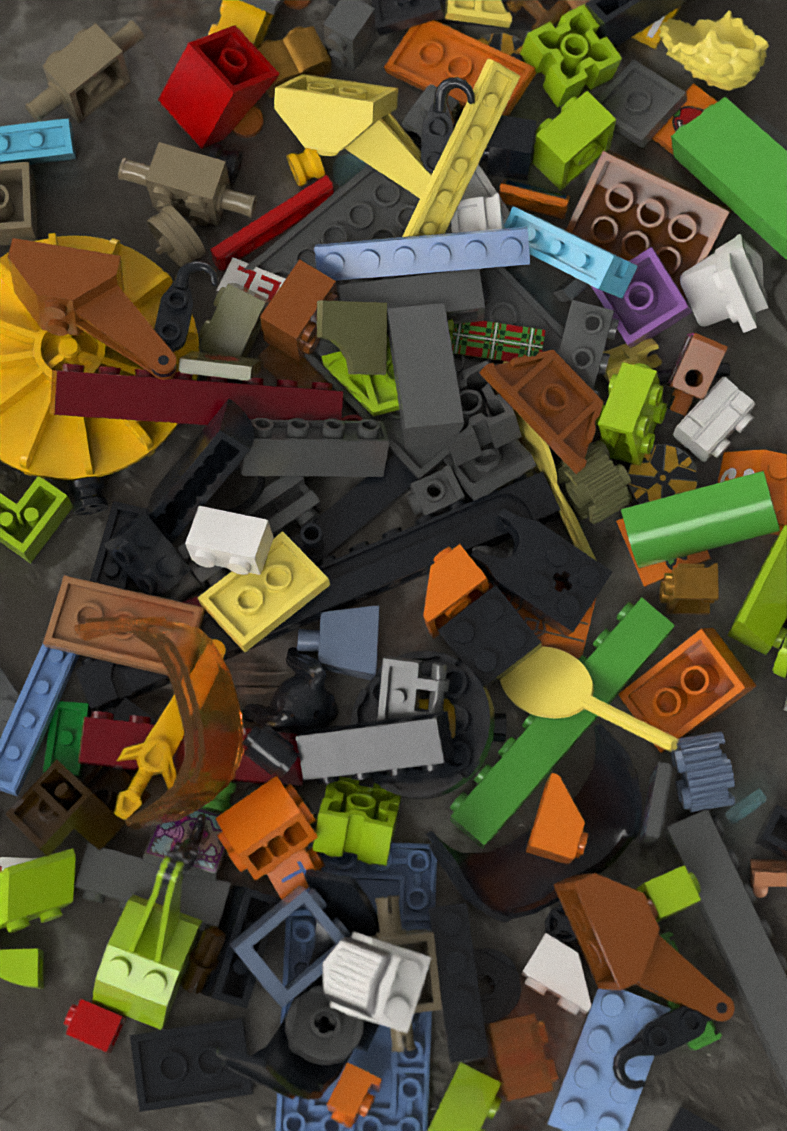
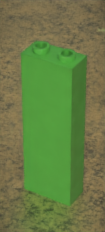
(739, 167)

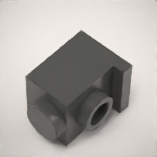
(443, 480)

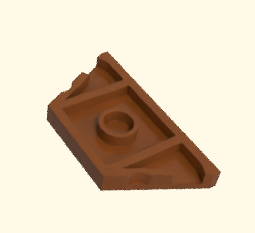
(550, 401)

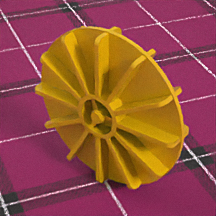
(73, 445)

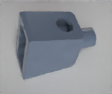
(345, 641)

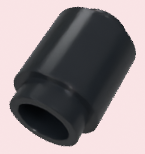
(269, 750)

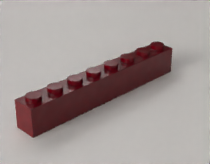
(184, 399)

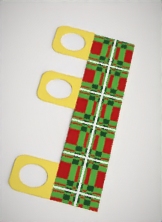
(496, 340)

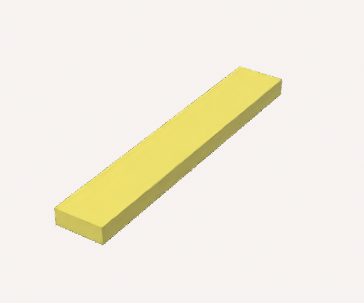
(463, 151)

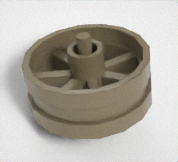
(175, 236)

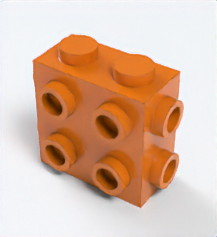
(266, 828)

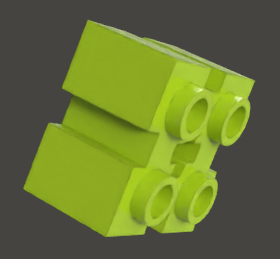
(570, 55)
(357, 821)

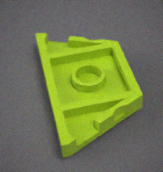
(373, 392)

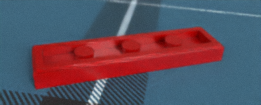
(272, 223)

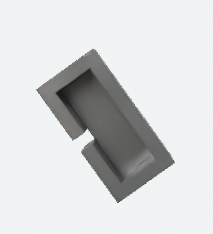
(349, 33)

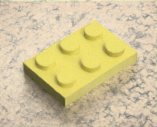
(257, 604)

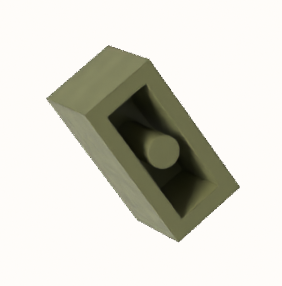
(234, 322)

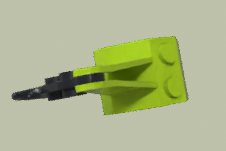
(151, 944)

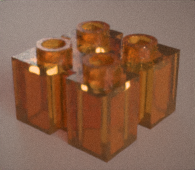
(521, 1057)

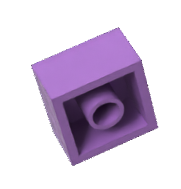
(649, 302)

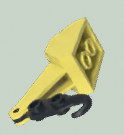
(359, 118)

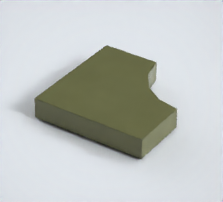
(357, 331)

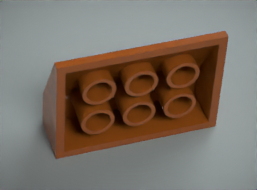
(637, 209)

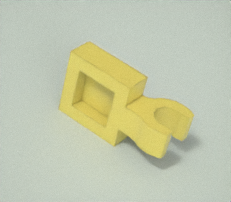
(632, 356)

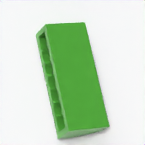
(700, 519)

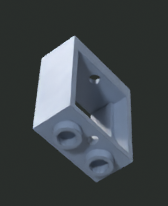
(243, 943)

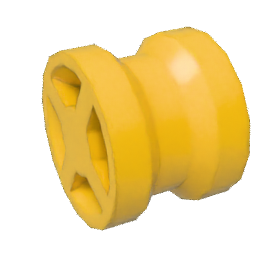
(305, 166)

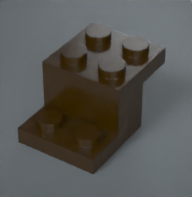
(64, 803)

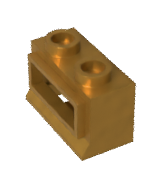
(690, 589)

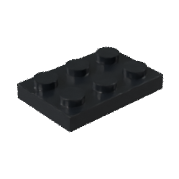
(182, 1065)

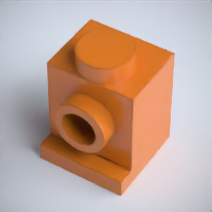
(352, 1095)

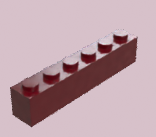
(106, 738)

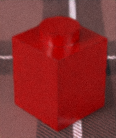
(94, 1025)

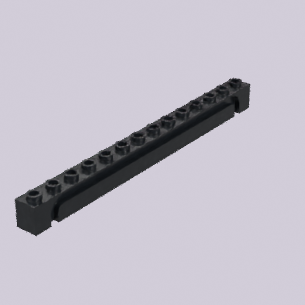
(356, 576)

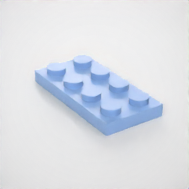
(590, 1092)

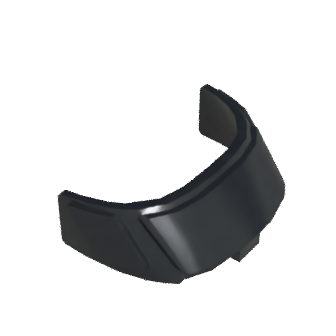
(519, 884)
(276, 1064)

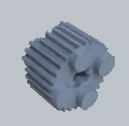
(704, 772)

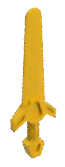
(154, 755)

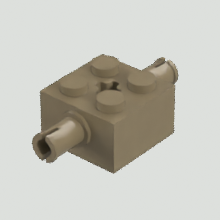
(86, 72)
(189, 183)
(415, 940)

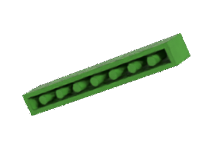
(548, 740)

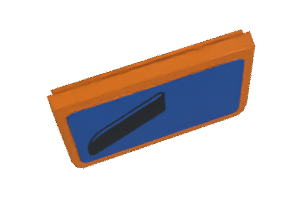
(534, 198)

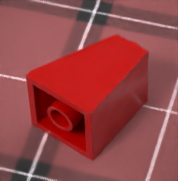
(216, 84)

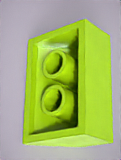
(765, 607)

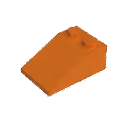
(688, 686)

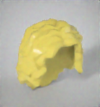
(716, 51)

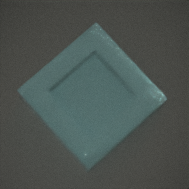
(746, 806)

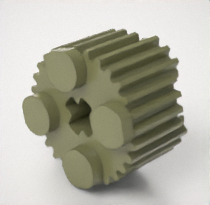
(598, 487)

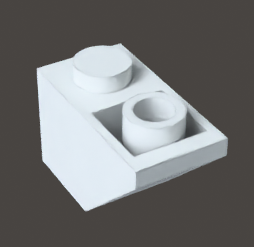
(560, 972)

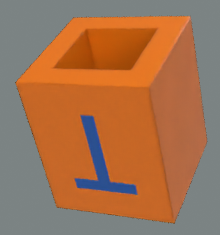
(291, 872)

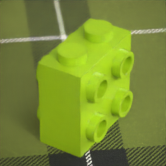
(632, 413)

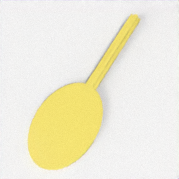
(544, 463)
(560, 686)

